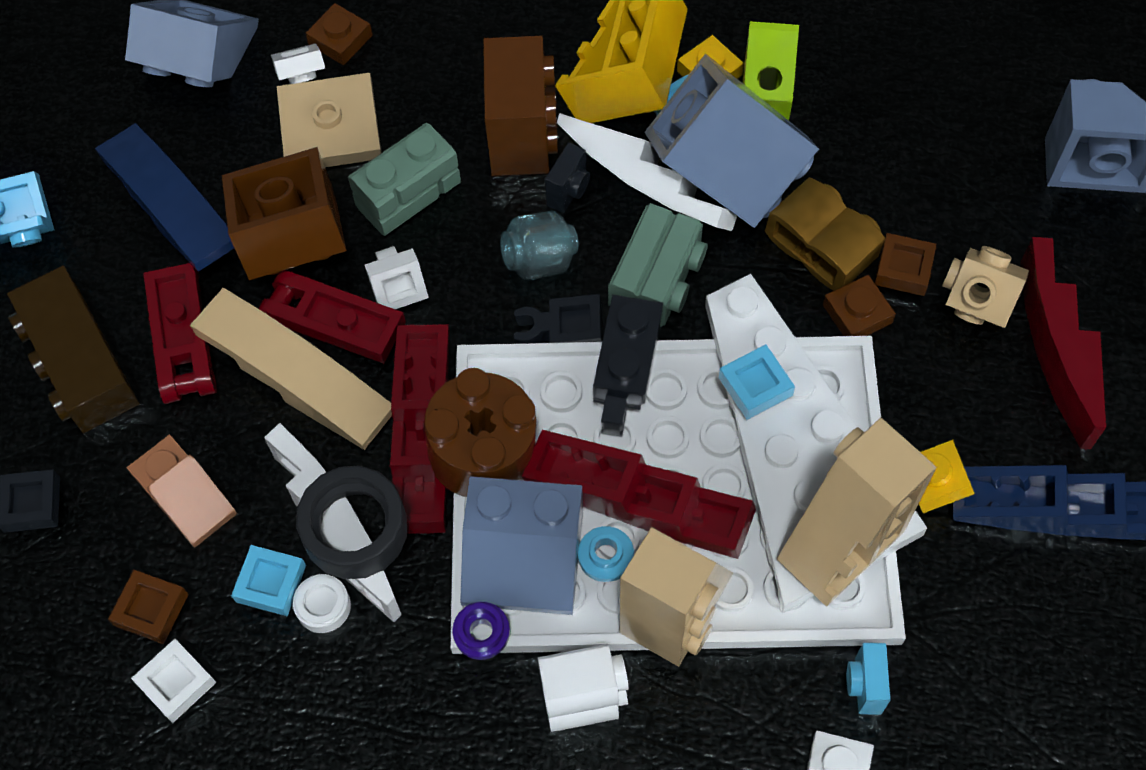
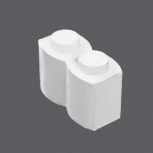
(583, 686)

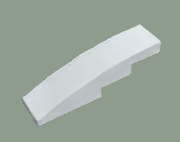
(636, 164)
(339, 523)

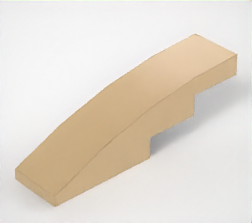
(294, 368)

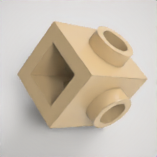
(978, 303)

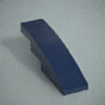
(167, 196)
(1054, 502)

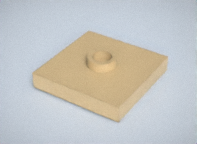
(330, 115)

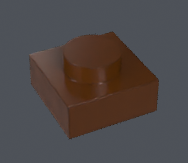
(339, 33)
(905, 264)
(859, 308)
(148, 606)

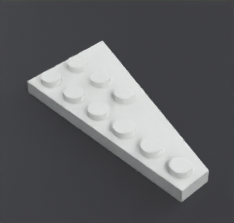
(791, 443)

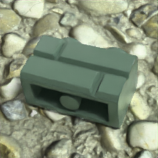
(405, 178)
(660, 259)

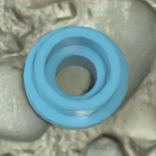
(602, 569)

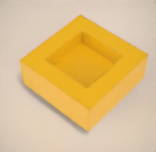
(714, 50)
(949, 479)

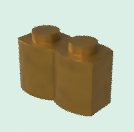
(825, 234)

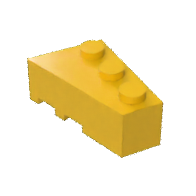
(627, 62)

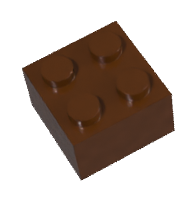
(519, 105)
(282, 214)

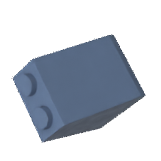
(730, 142)

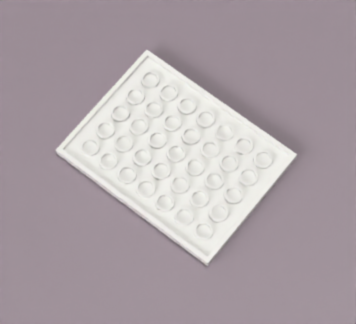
(695, 433)

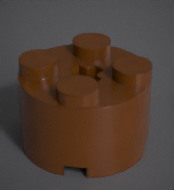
(479, 429)

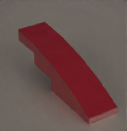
(1066, 354)
(419, 372)
(641, 494)

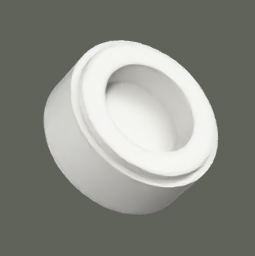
(321, 603)

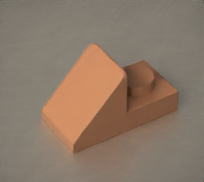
(182, 490)

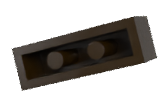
(70, 351)

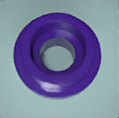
(475, 615)

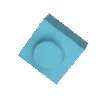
(756, 382)
(268, 580)
(869, 678)

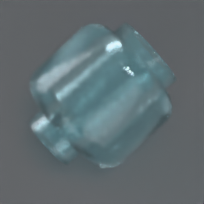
(539, 245)

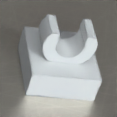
(396, 278)

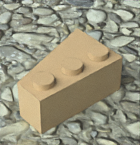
(857, 510)
(669, 597)

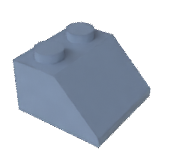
(188, 40)
(1098, 138)
(521, 544)

